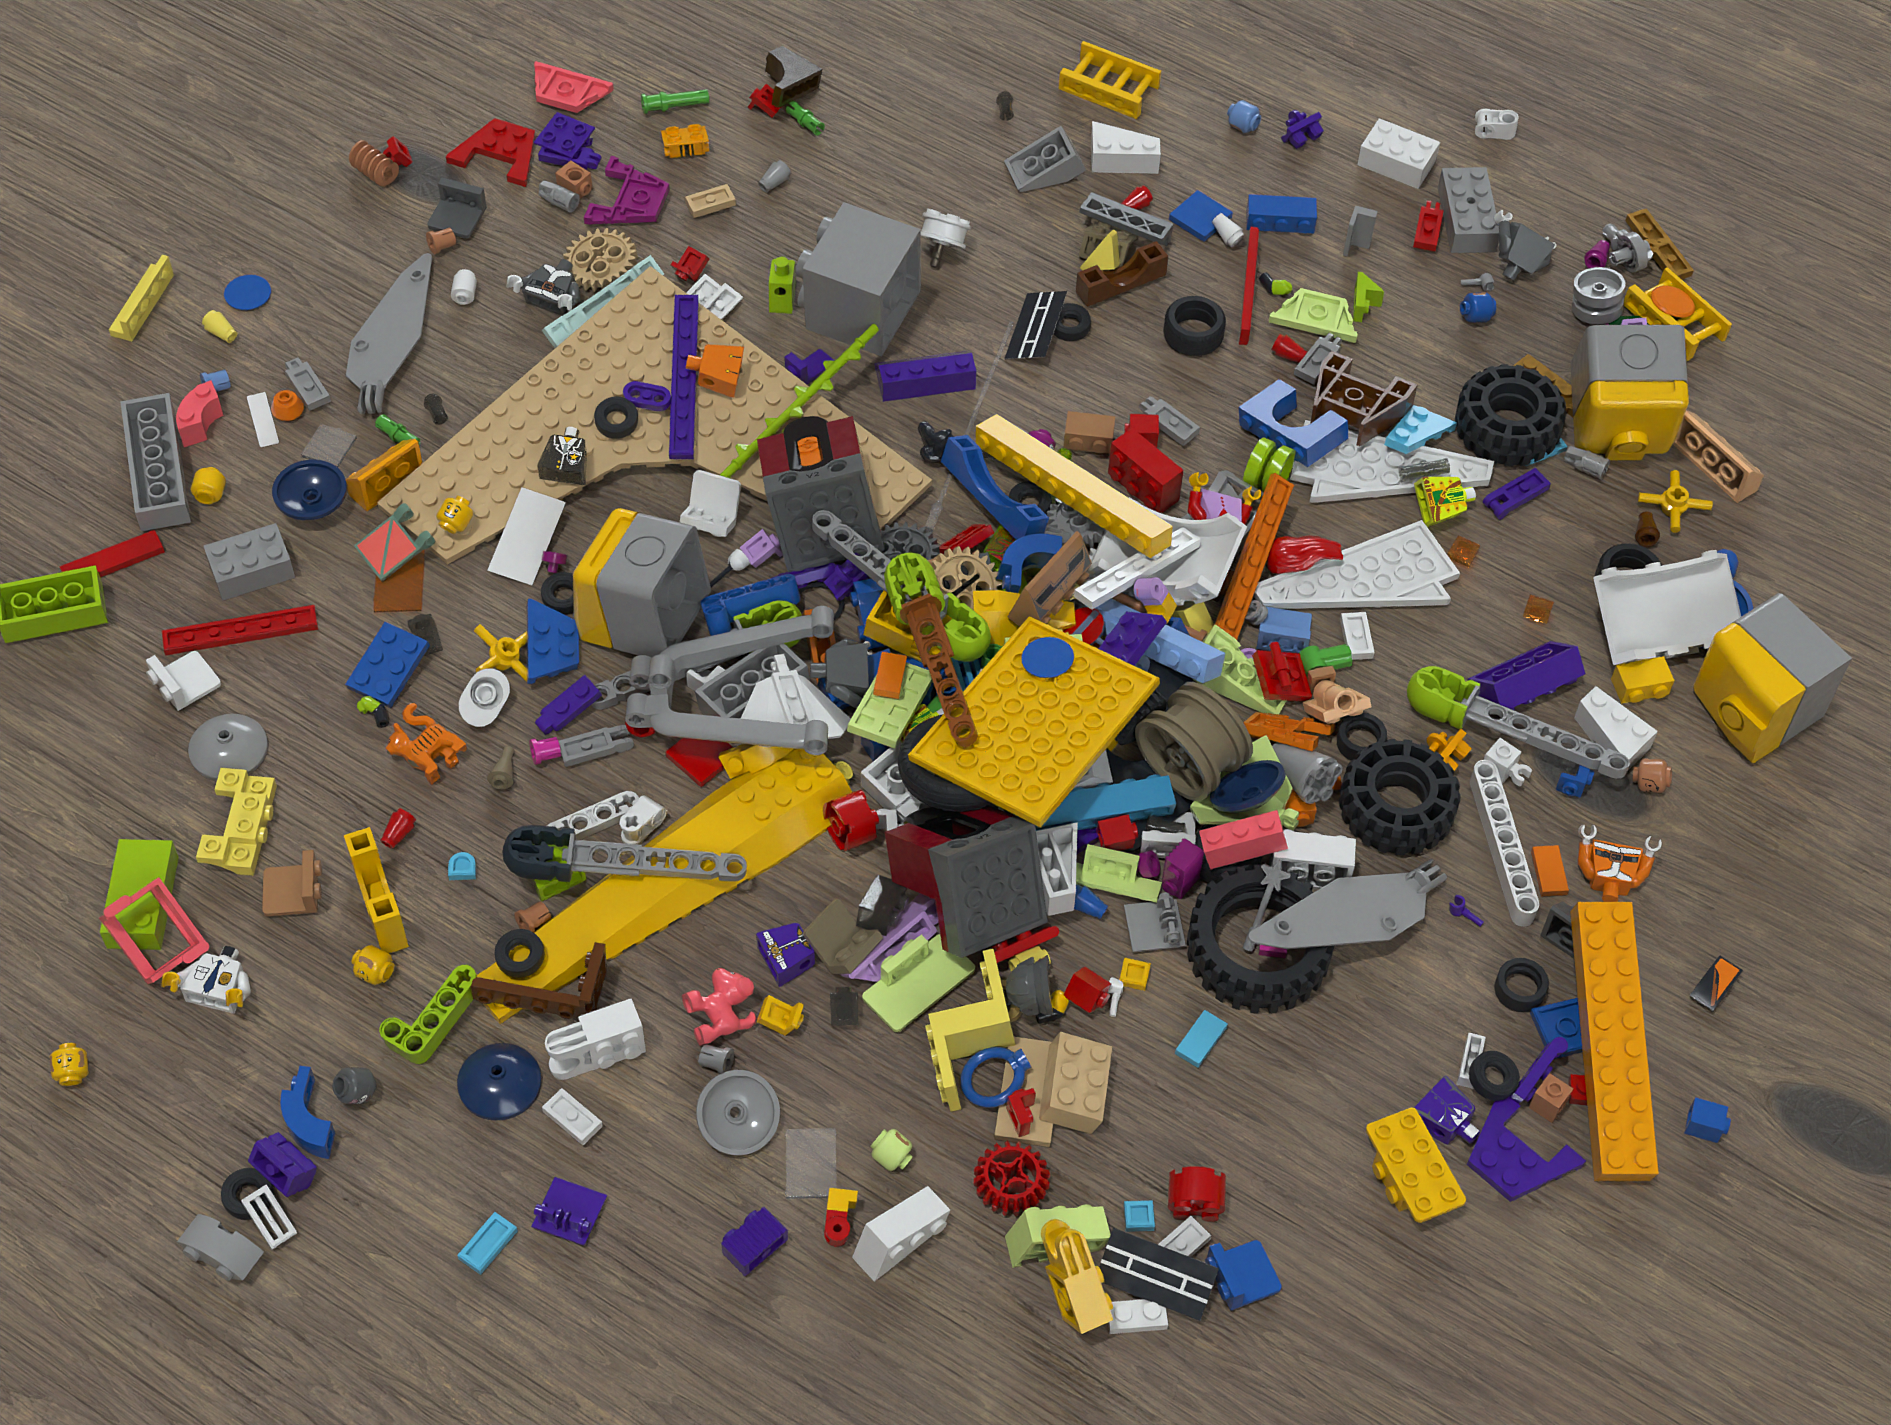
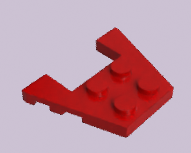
(502, 142)

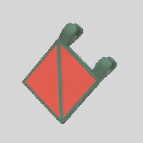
(390, 545)

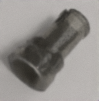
(1162, 825)

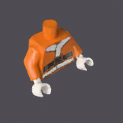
(1613, 866)

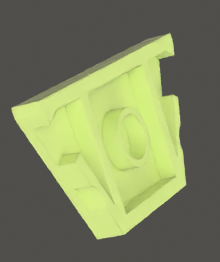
(1316, 314)

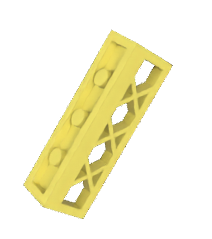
(142, 300)

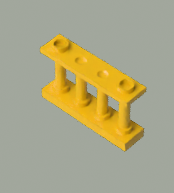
(1104, 94)
(1641, 305)

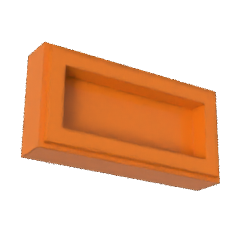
(890, 675)
(1549, 870)

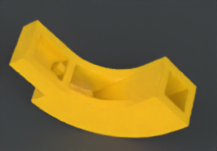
(750, 758)

